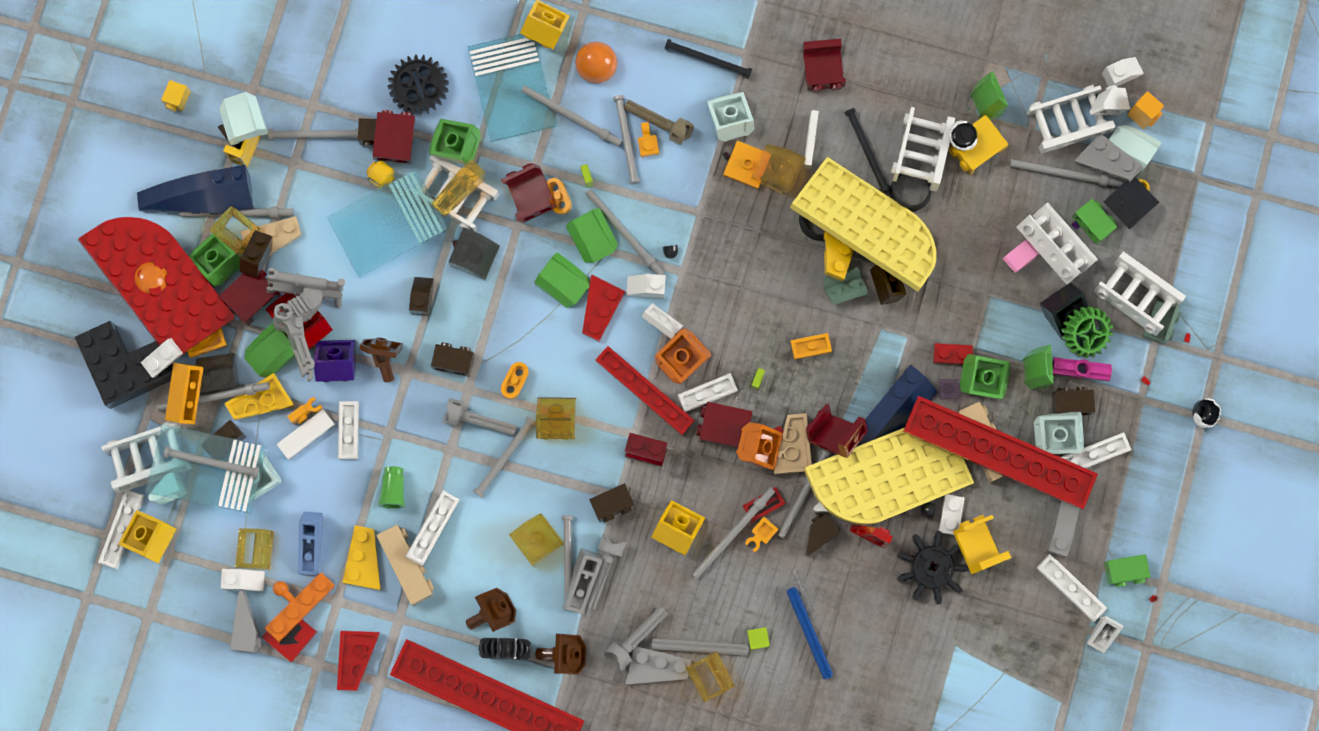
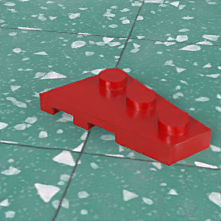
(600, 307)
(876, 536)
(354, 656)

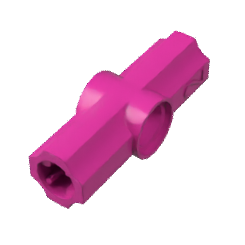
(1094, 370)

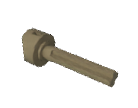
(677, 129)

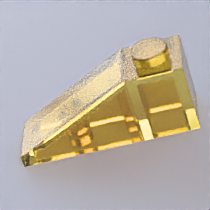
(459, 187)

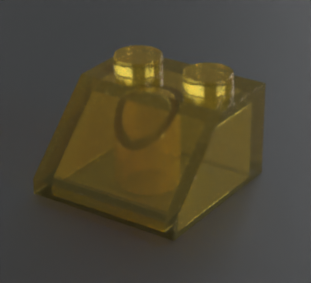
(778, 168)
(555, 418)
(536, 539)

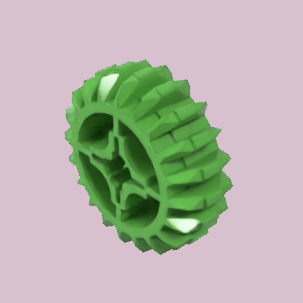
(1094, 339)

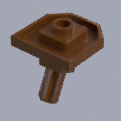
(382, 354)
(495, 610)
(568, 654)

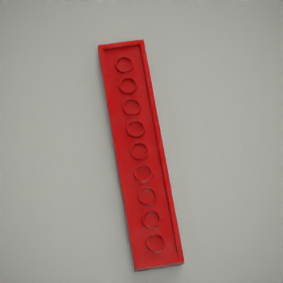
(1000, 452)
(478, 692)

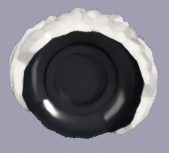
(963, 135)
(1206, 413)

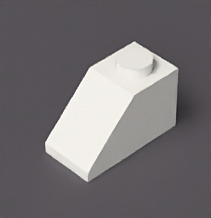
(1122, 71)
(1111, 102)
(646, 286)
(242, 580)

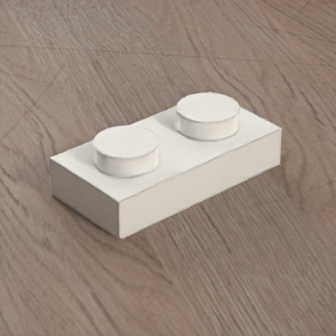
(661, 321)
(161, 357)
(951, 514)

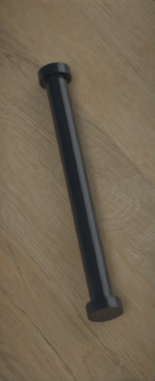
(707, 58)
(867, 150)

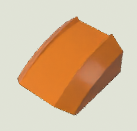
(682, 356)
(759, 445)

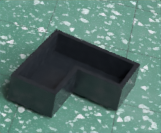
(114, 370)

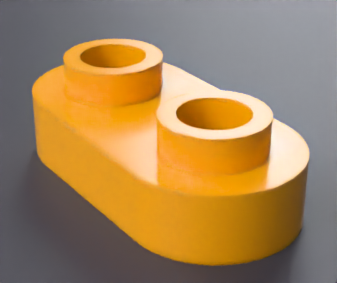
(559, 196)
(514, 381)

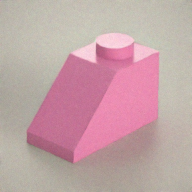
(1021, 256)

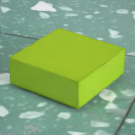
(586, 175)
(758, 378)
(758, 638)

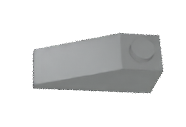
(1062, 530)
(582, 580)
(245, 629)

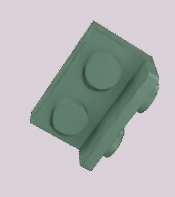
(848, 289)
(1168, 321)

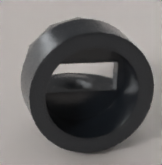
(670, 251)
(928, 510)

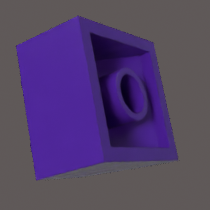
(335, 360)

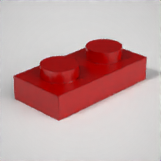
(951, 353)

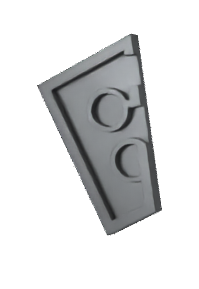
(1109, 158)
(656, 667)

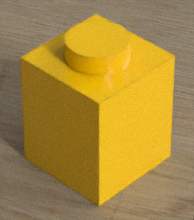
(175, 96)

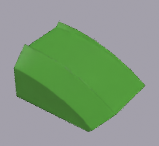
(989, 97)
(455, 141)
(592, 236)
(215, 260)
(562, 281)
(269, 352)
(1038, 368)
(985, 376)

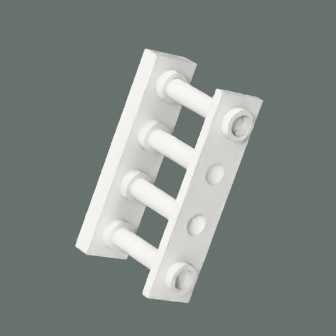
(1067, 138)
(937, 161)
(486, 191)
(1065, 238)
(1147, 278)
(140, 478)

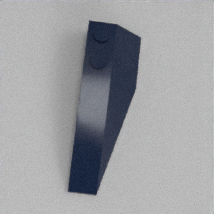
(201, 192)
(896, 405)

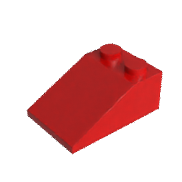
(314, 329)

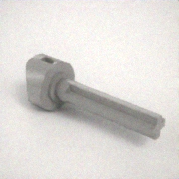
(456, 413)
(610, 550)
(620, 653)

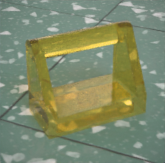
(227, 236)
(261, 552)
(719, 672)

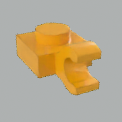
(647, 144)
(300, 414)

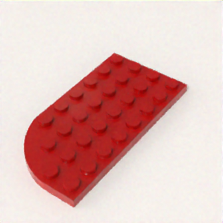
(185, 308)

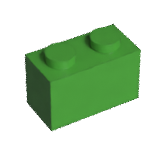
(1094, 221)
(1127, 569)

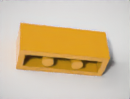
(184, 393)

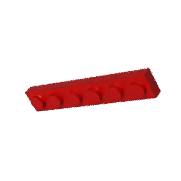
(644, 390)

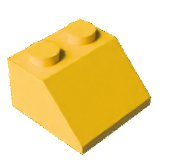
(544, 24)
(678, 527)
(147, 536)

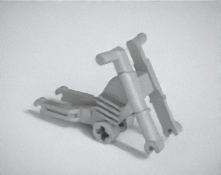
(301, 309)

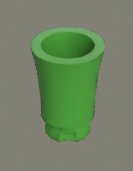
(392, 488)

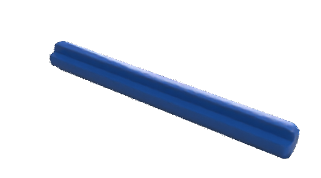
(809, 633)

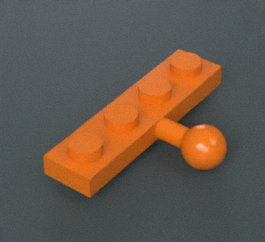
(298, 606)

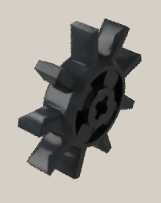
(935, 556)

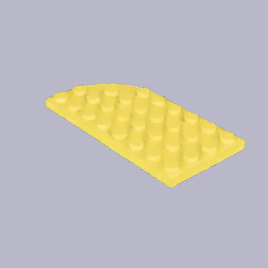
(868, 223)
(886, 478)

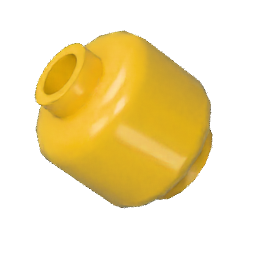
(380, 174)

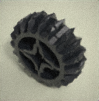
(505, 648)

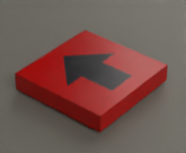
(294, 641)

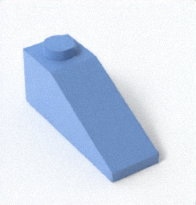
(310, 542)

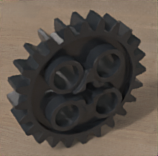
(402, 90)

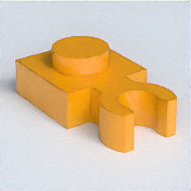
(763, 532)

